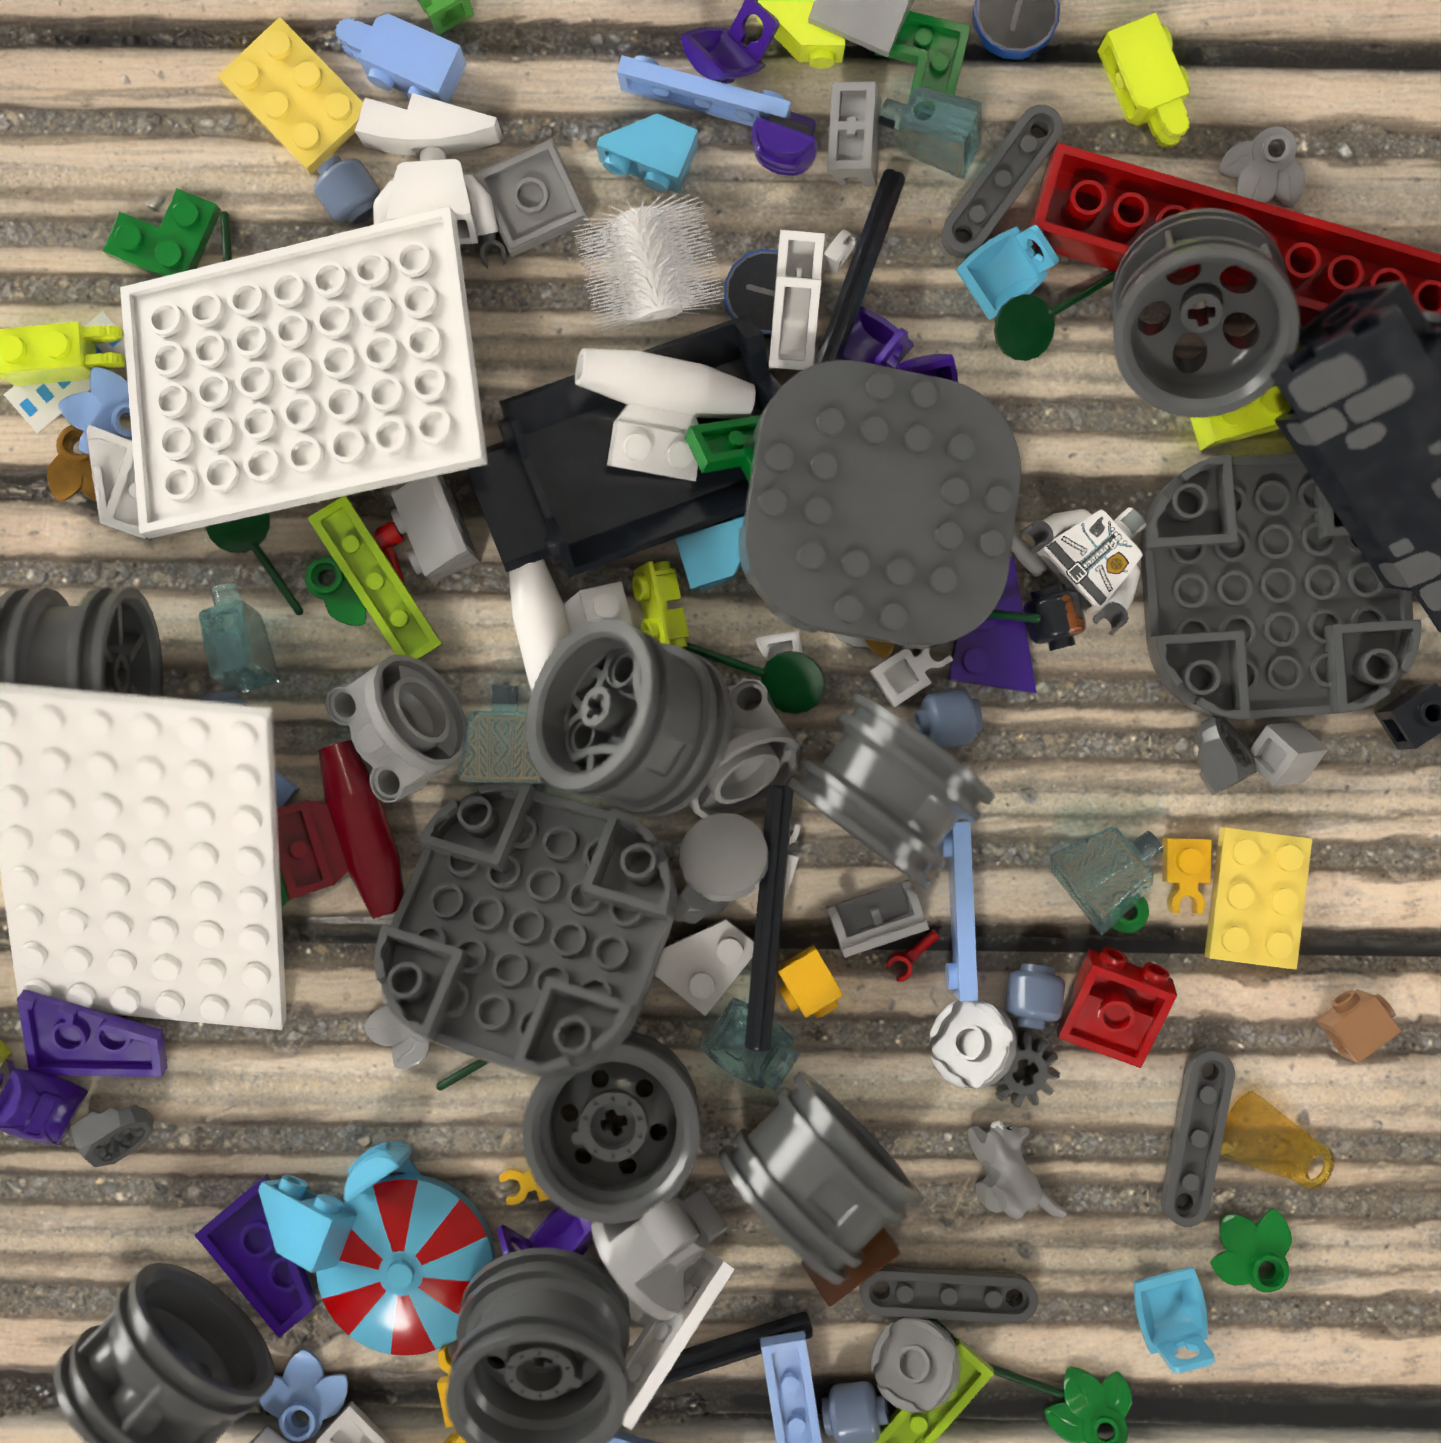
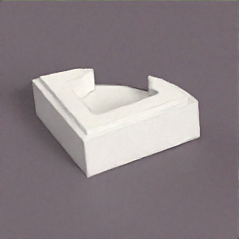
(838, 251)
(778, 643)

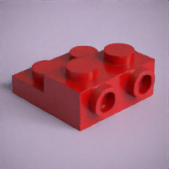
(1117, 1006)

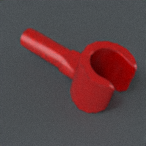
(388, 537)
(912, 955)

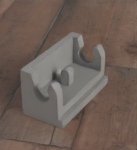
(854, 132)
(877, 918)

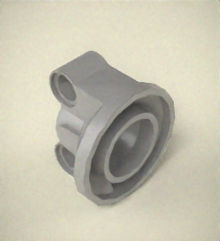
(401, 724)
(756, 755)
(654, 1251)

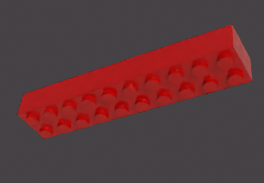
(1100, 206)

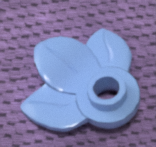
(99, 407)
(306, 1390)

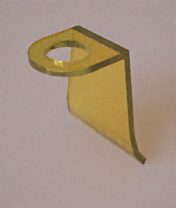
(1272, 1142)

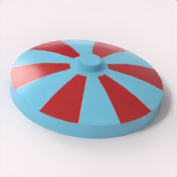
(406, 1264)

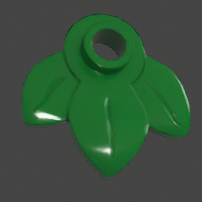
(339, 597)
(1249, 1246)
(1090, 1405)

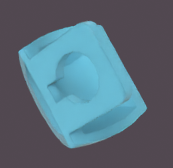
(1006, 268)
(376, 1164)
(1173, 1317)

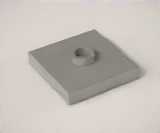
(532, 197)

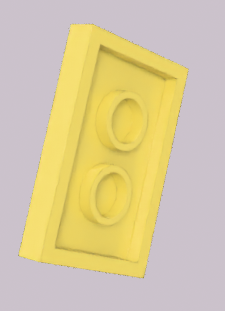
(294, 95)
(1258, 898)

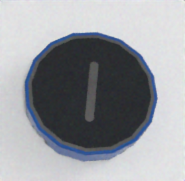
(1015, 26)
(752, 288)

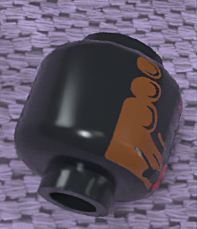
(1060, 616)

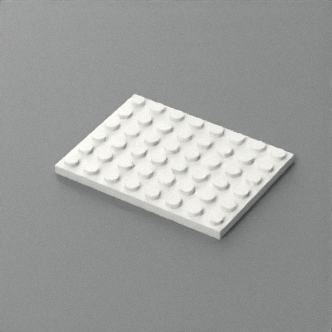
(301, 374)
(142, 855)

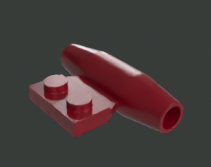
(341, 836)

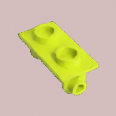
(653, 588)

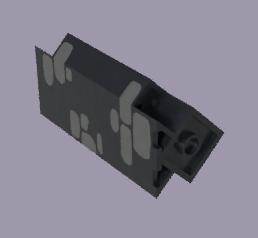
(1371, 429)

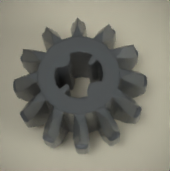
(1036, 1071)

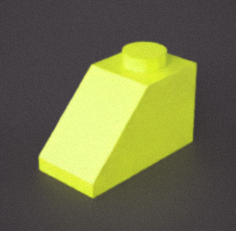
(801, 38)

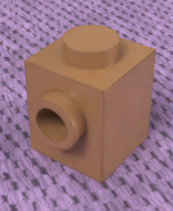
(1359, 1024)

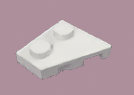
(114, 480)
(705, 963)

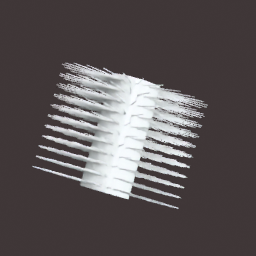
(649, 263)

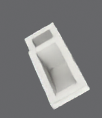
(425, 125)
(796, 299)

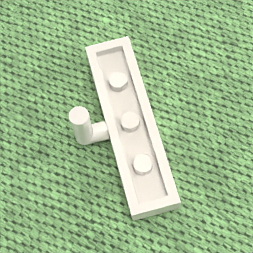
(664, 1340)

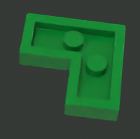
(935, 48)
(172, 246)
(723, 444)

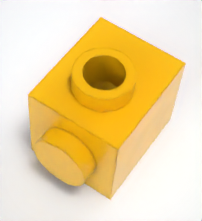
(809, 984)

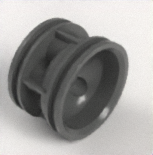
(1230, 368)
(164, 1364)

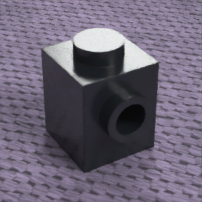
(1413, 716)

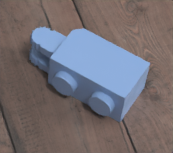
(403, 56)

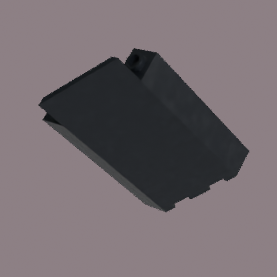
(551, 479)

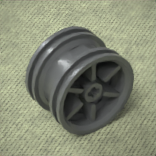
(95, 647)
(892, 789)
(600, 1188)
(540, 1351)

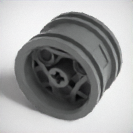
(628, 719)
(818, 1178)

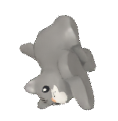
(1009, 1181)

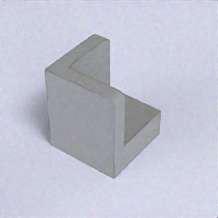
(1286, 753)

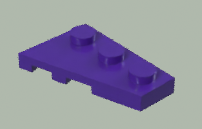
(997, 649)
(87, 1042)
(246, 1253)

